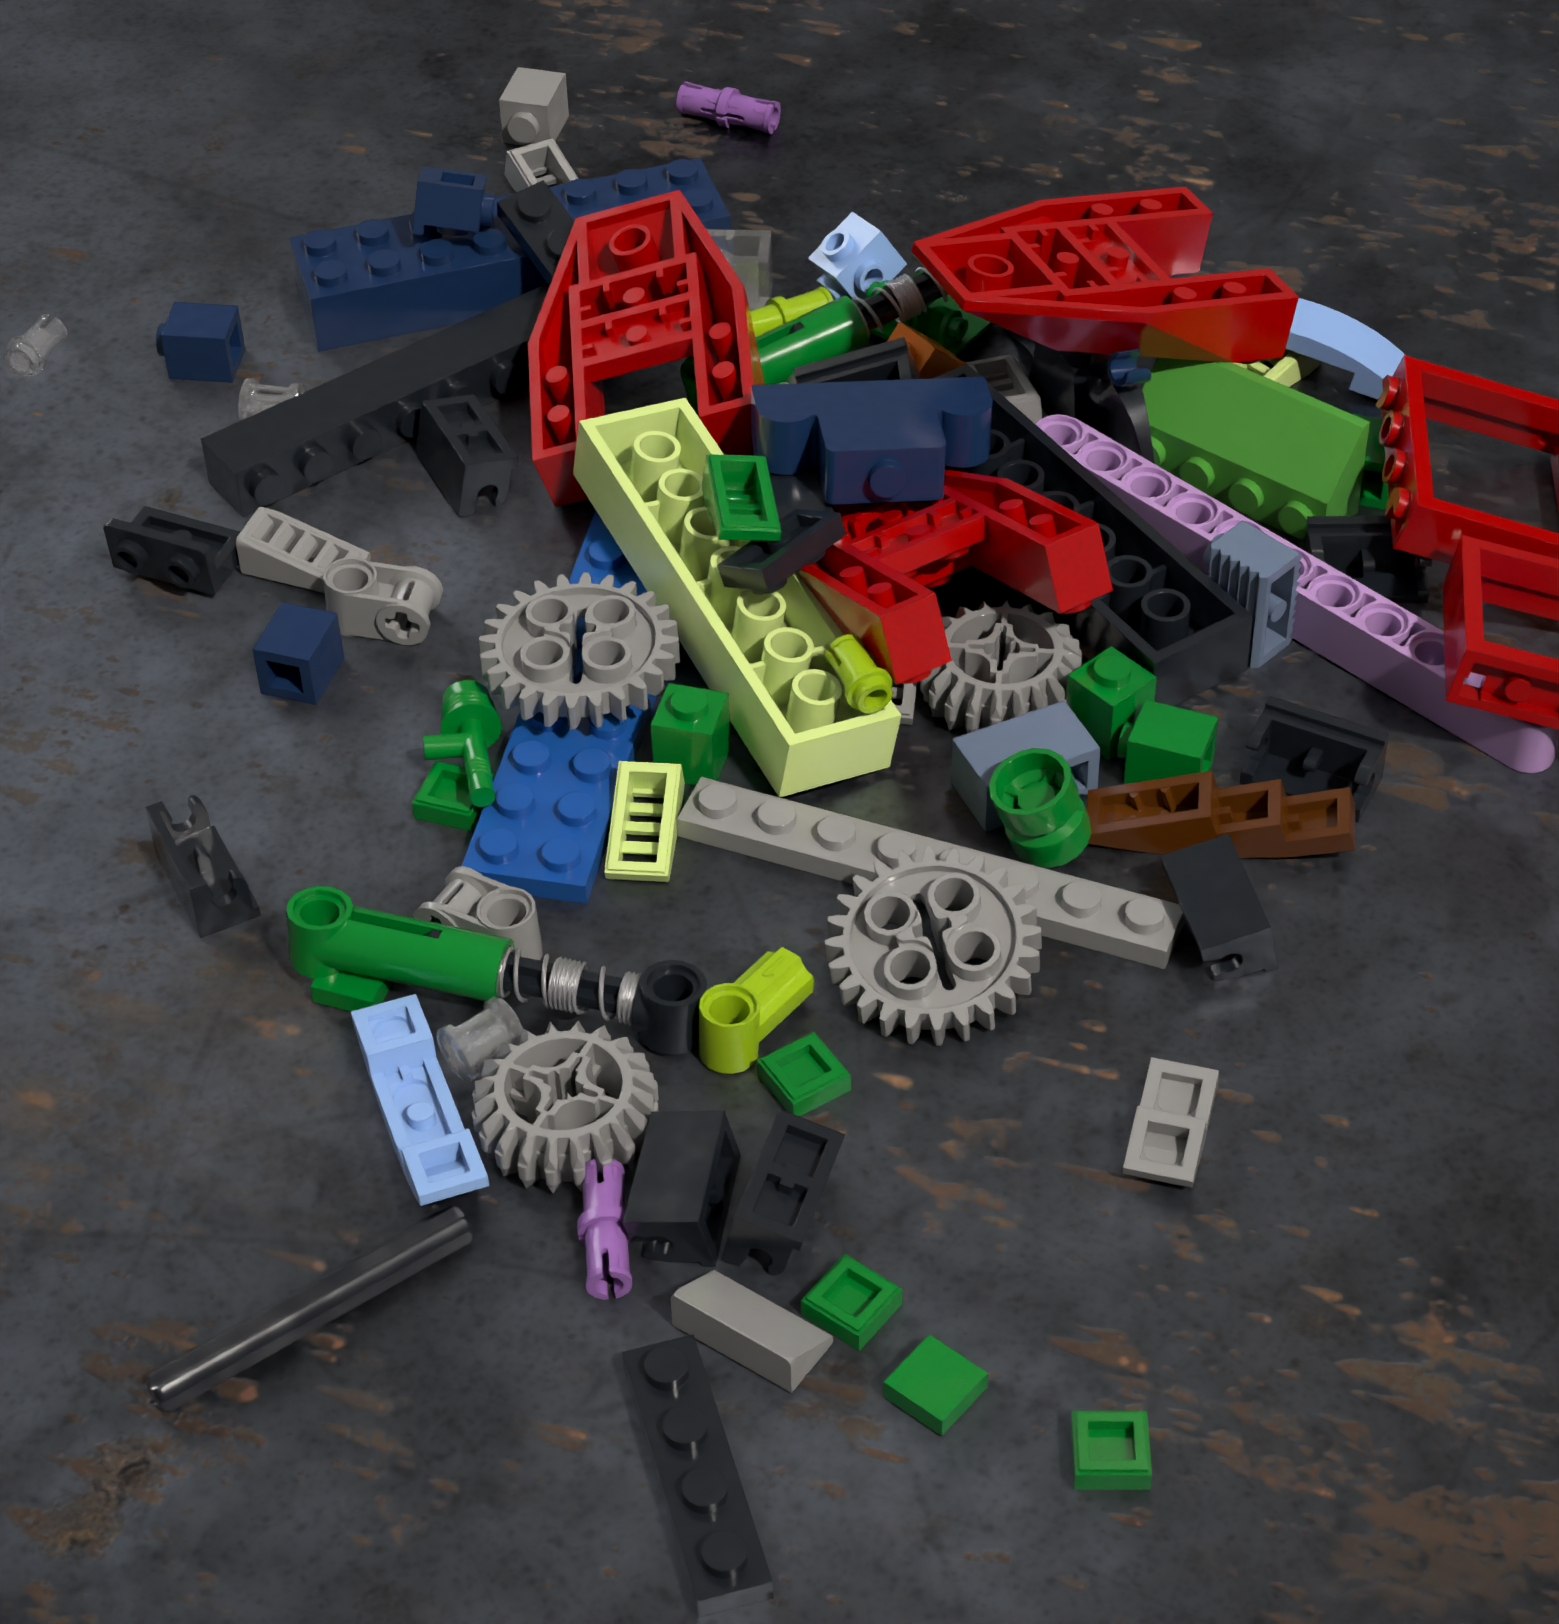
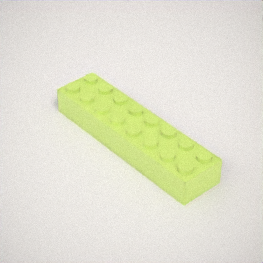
(763, 649)

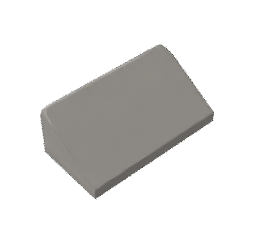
(749, 1329)

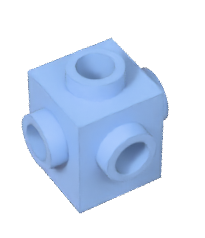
(855, 258)

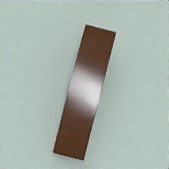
(1191, 809)

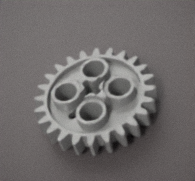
(624, 652)
(874, 960)

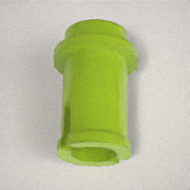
(865, 683)

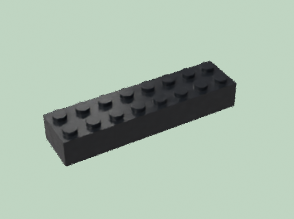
(1161, 603)

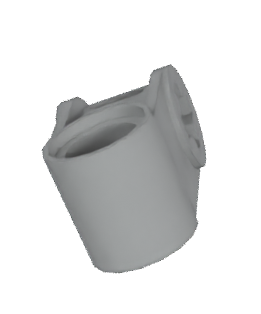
(376, 600)
(486, 908)

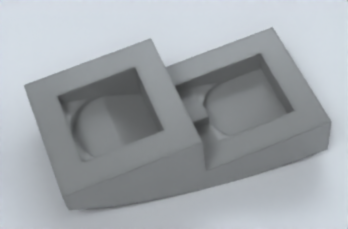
(1171, 1122)

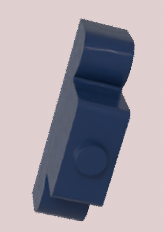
(873, 436)

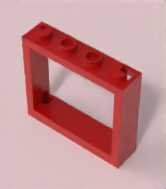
(1474, 404)
(1514, 680)

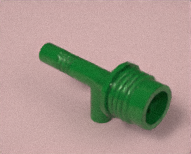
(467, 730)

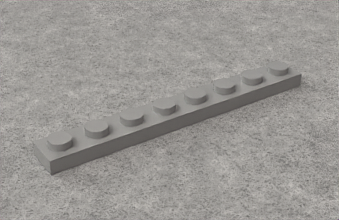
(846, 846)

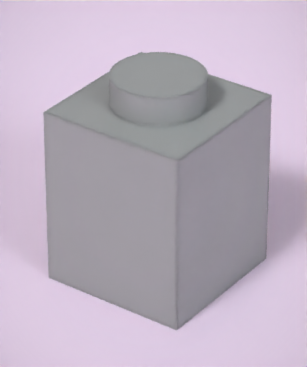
(533, 106)

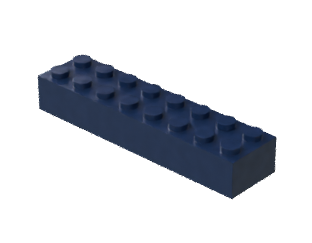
(389, 283)

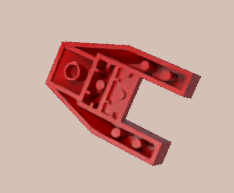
(1102, 279)
(628, 296)
(894, 550)

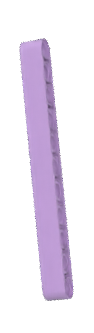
(1333, 610)

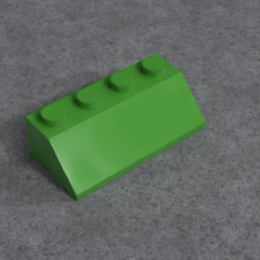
(1255, 442)

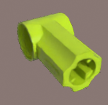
(746, 1011)

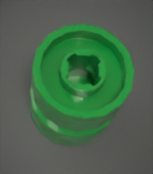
(1040, 807)

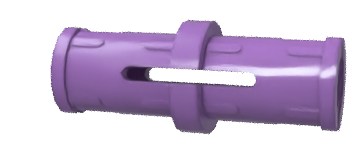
(728, 107)
(603, 1230)

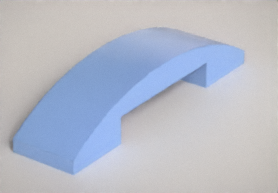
(1344, 344)
(416, 1101)

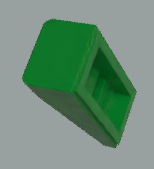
(740, 498)

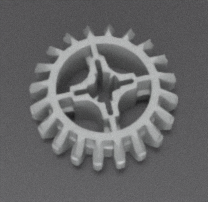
(1027, 648)
(561, 1090)

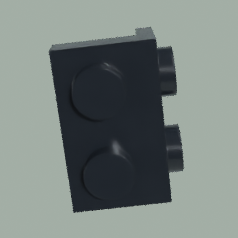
(173, 549)

